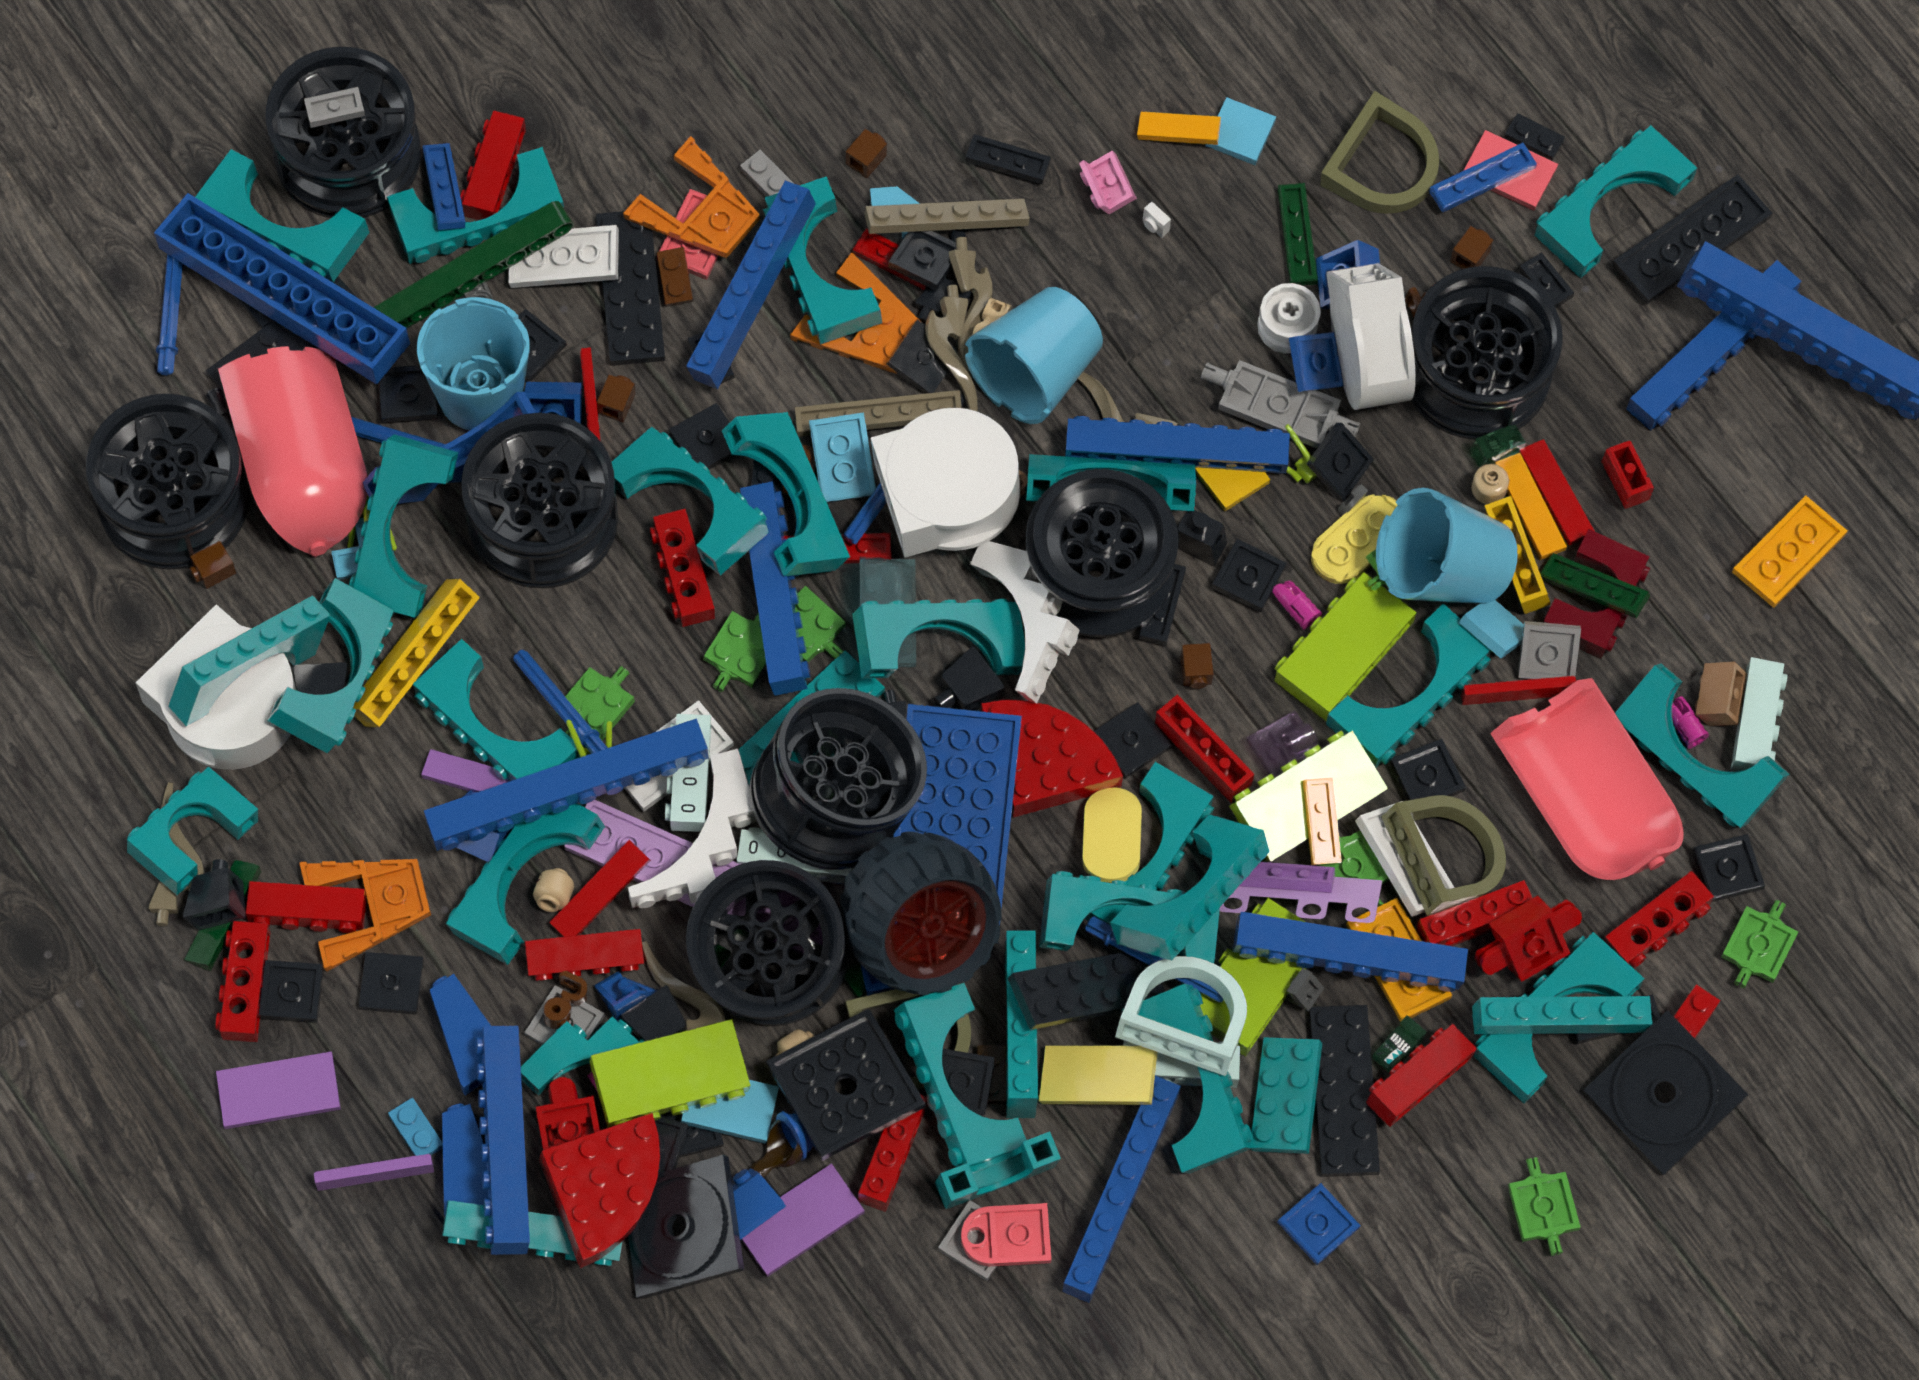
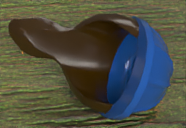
(785, 1144)

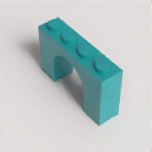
(204, 796)
(1019, 1164)

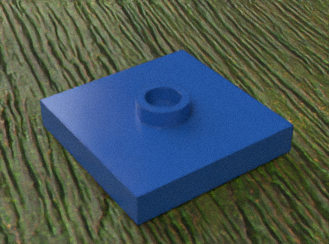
(1316, 362)
(1318, 1224)

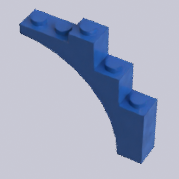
(516, 405)

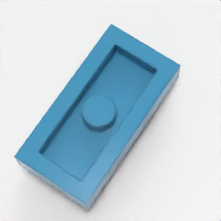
(415, 1128)

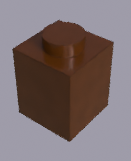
(866, 153)
(1472, 249)
(616, 397)
(212, 565)
(1197, 665)

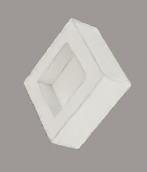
(1156, 220)

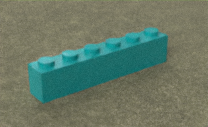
(1562, 1015)
(546, 1231)

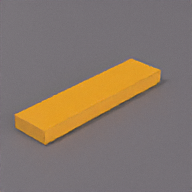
(1532, 508)

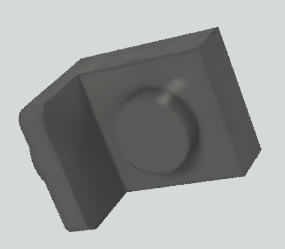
(1304, 990)

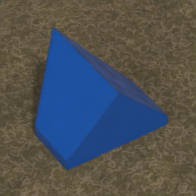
(622, 993)

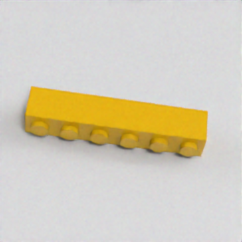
(414, 651)

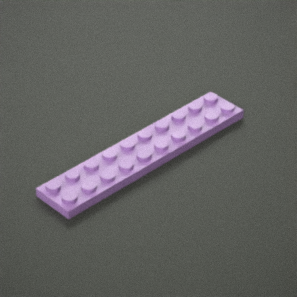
(664, 851)

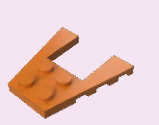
(716, 223)
(877, 342)
(393, 895)

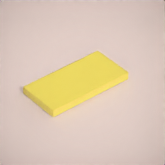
(1098, 1075)

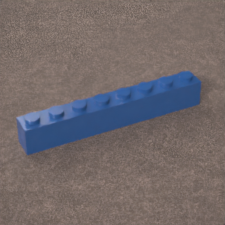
(751, 284)
(1697, 361)
(1185, 444)
(776, 597)
(1350, 951)
(504, 1140)
(1120, 1191)

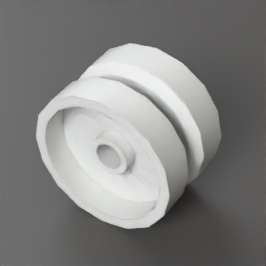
(1287, 313)

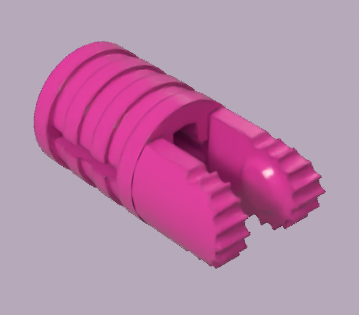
(1296, 604)
(1687, 723)

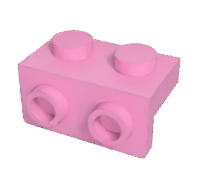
(1108, 183)

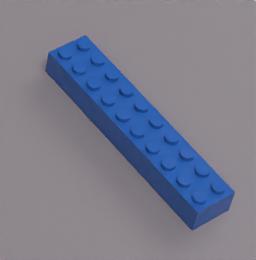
(282, 288)
(1804, 328)

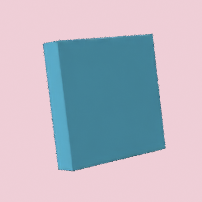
(1243, 131)
(1494, 627)

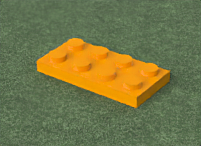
(1789, 551)
(1402, 996)

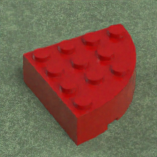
(1056, 757)
(603, 1184)

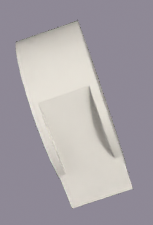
(1372, 335)
(948, 480)
(237, 725)

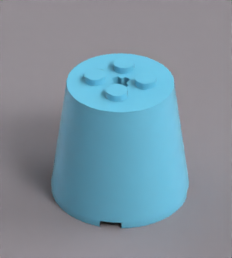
(1034, 353)
(473, 358)
(1444, 550)

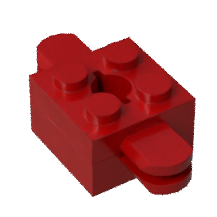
(1534, 951)
(566, 1115)

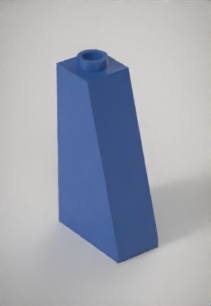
(461, 1025)
(462, 1157)

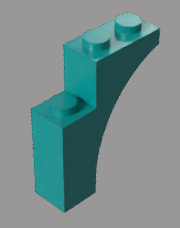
(570, 1050)

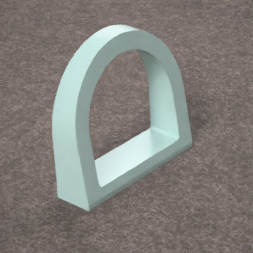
(1174, 1041)

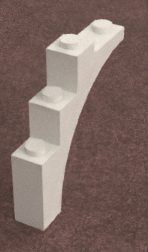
(1044, 631)
(714, 844)

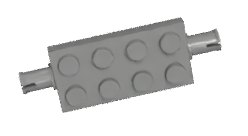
(1275, 401)

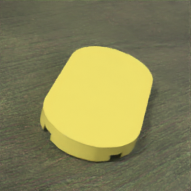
(1343, 547)
(1112, 835)

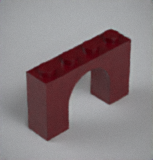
(1611, 559)

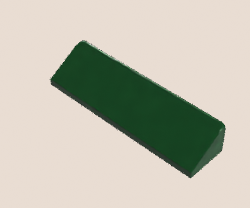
(211, 941)

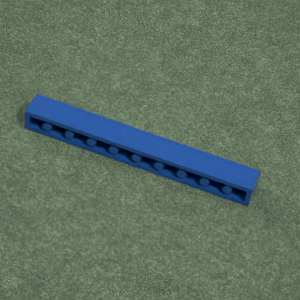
(566, 785)

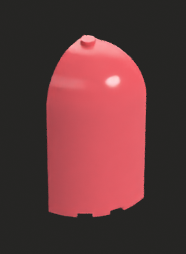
(297, 444)
(1592, 784)

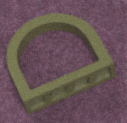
(1387, 111)
(1417, 860)
(857, 1005)

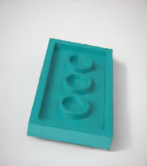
(1286, 1095)

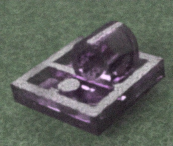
(1282, 742)

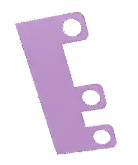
(1353, 891)

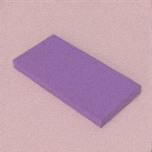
(278, 1090)
(810, 1216)

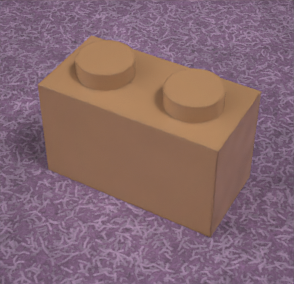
(1721, 693)

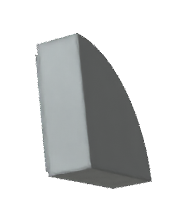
(1357, 495)

